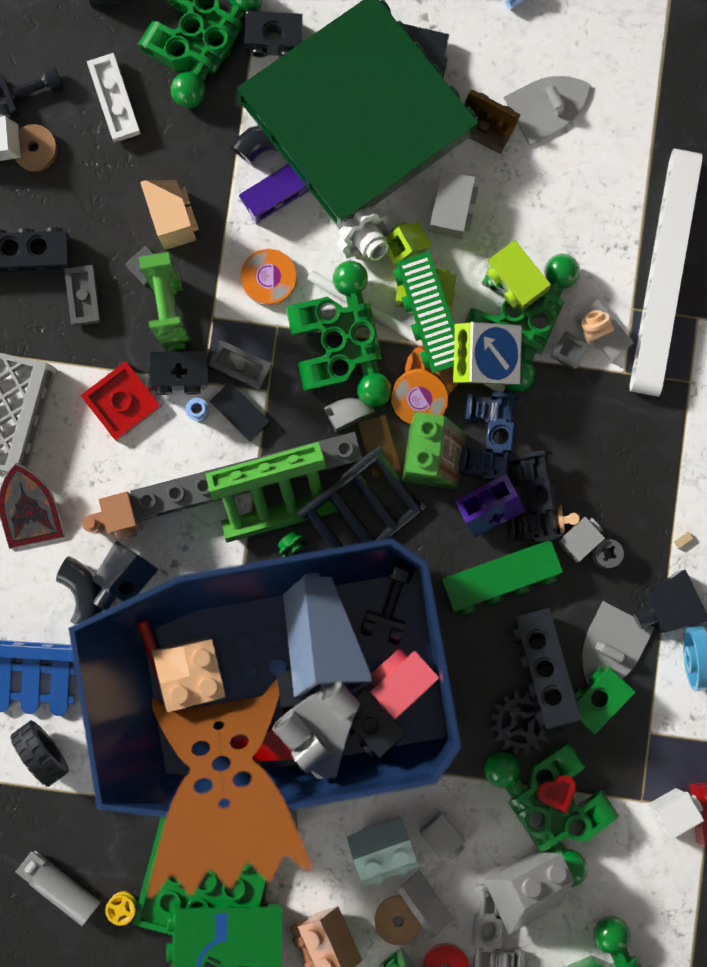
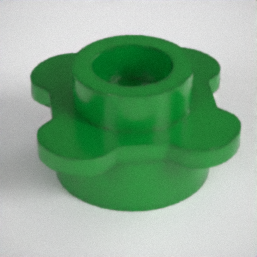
(291, 544)

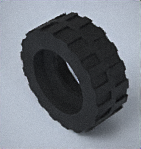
(39, 753)

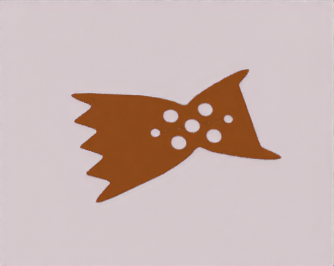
(253, 826)

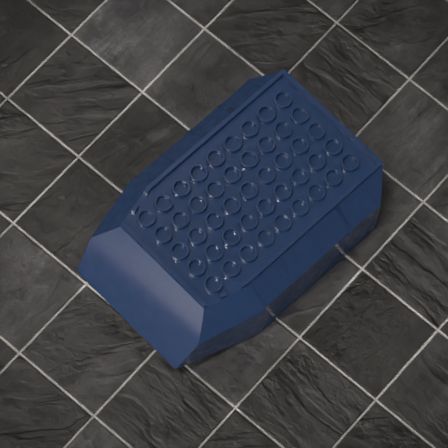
(246, 619)

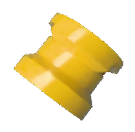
(118, 913)

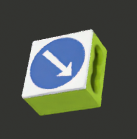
(487, 353)

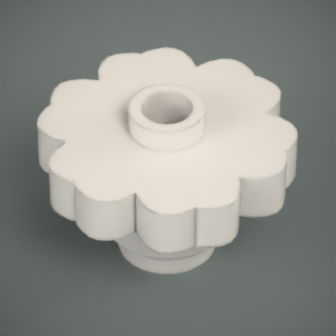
(365, 235)

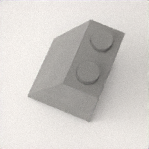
(529, 888)

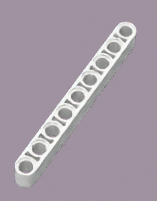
(666, 272)

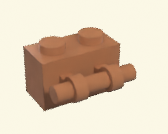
(116, 516)
(326, 940)

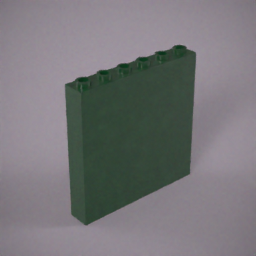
(357, 110)

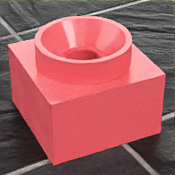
(400, 681)

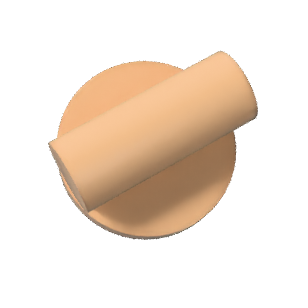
(596, 325)
(572, 518)

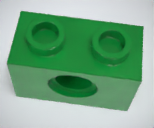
(617, 694)

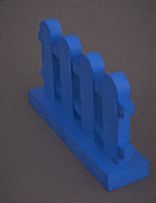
(31, 668)

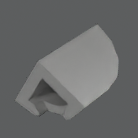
(347, 412)

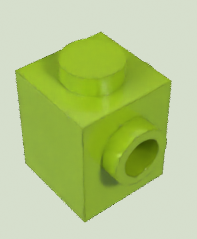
(407, 241)

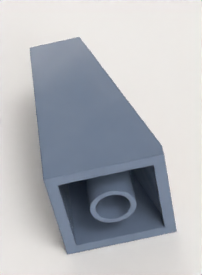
(321, 638)

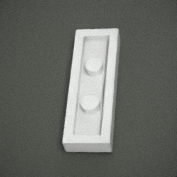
(113, 97)

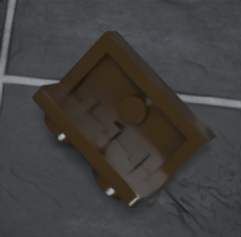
(494, 121)

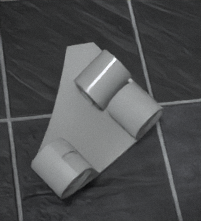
(319, 729)

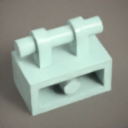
(382, 852)

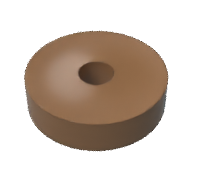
(46, 151)
(392, 933)

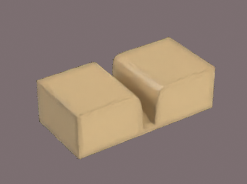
(685, 538)

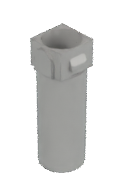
(57, 887)

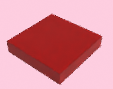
(120, 401)

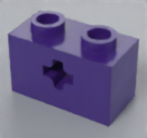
(490, 505)

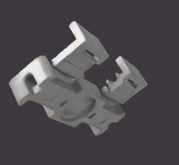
(485, 949)

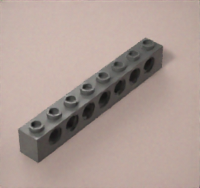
(194, 491)

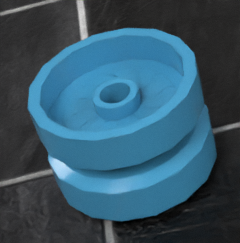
(695, 657)

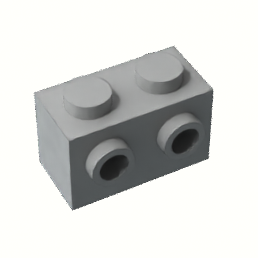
(452, 204)

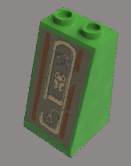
(433, 452)

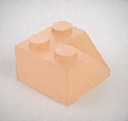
(170, 216)
(188, 673)

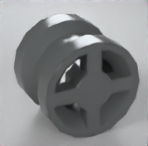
(603, 552)

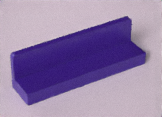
(273, 193)

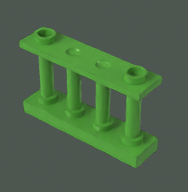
(165, 281)
(262, 472)

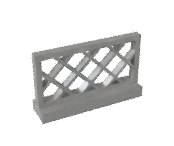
(29, 413)

